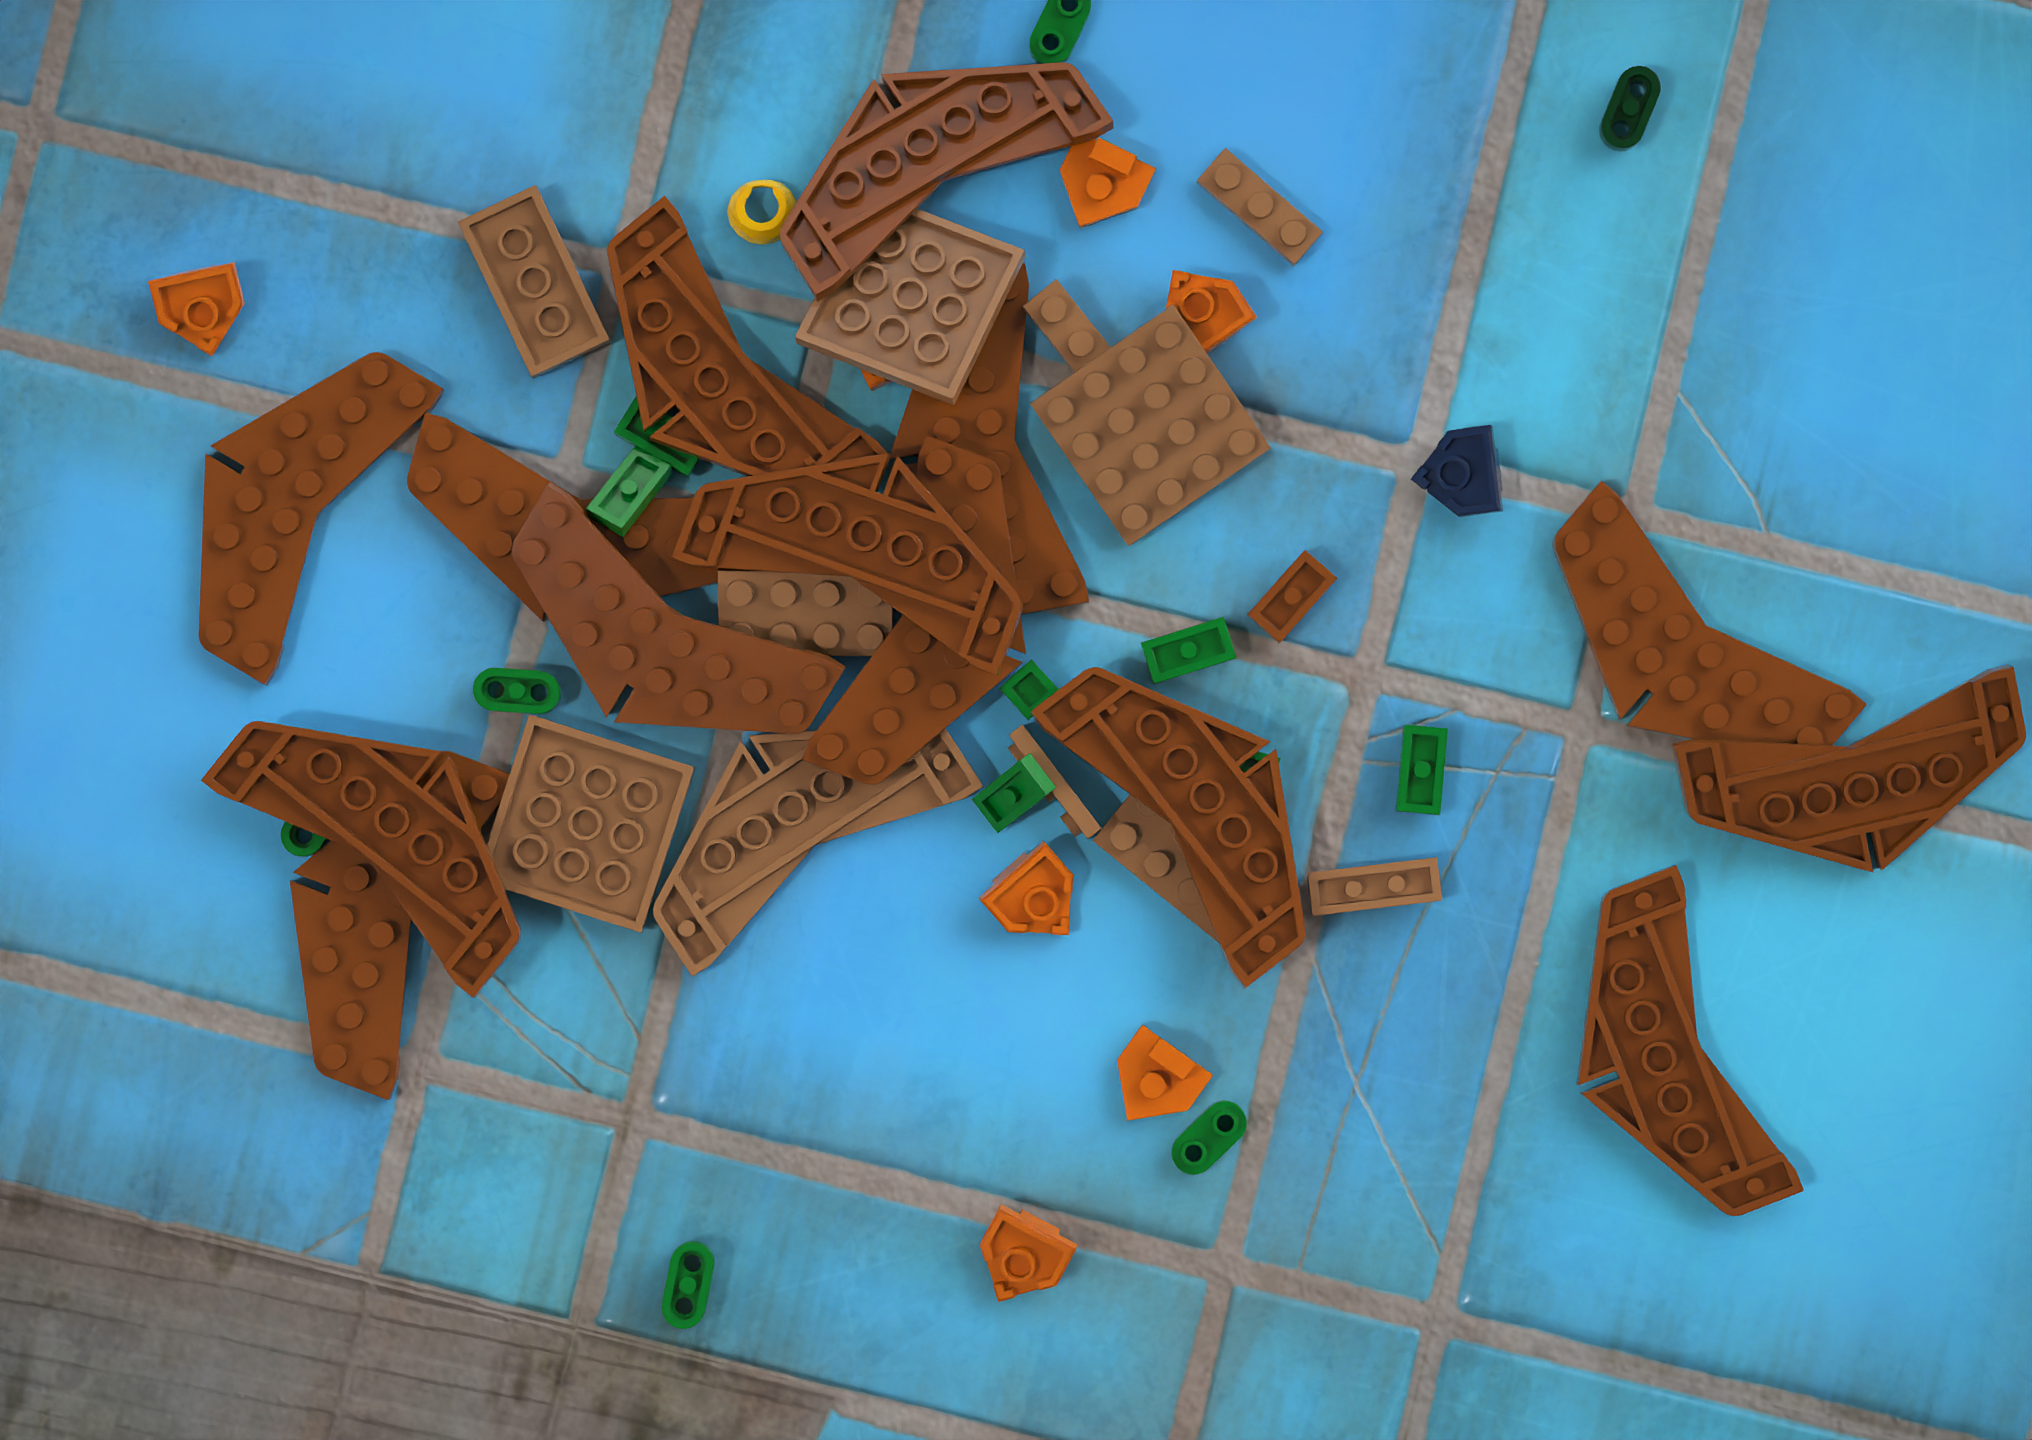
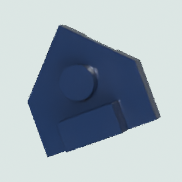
(1464, 472)

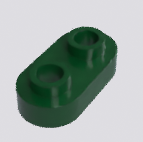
(1630, 110)

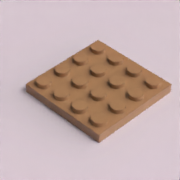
(917, 306)
(1150, 425)
(587, 822)

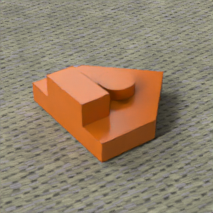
(1103, 180)
(199, 303)
(1209, 307)
(1032, 894)
(1158, 1077)
(1024, 1253)

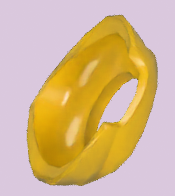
(754, 231)

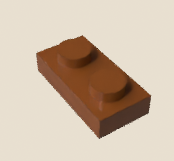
(1292, 596)

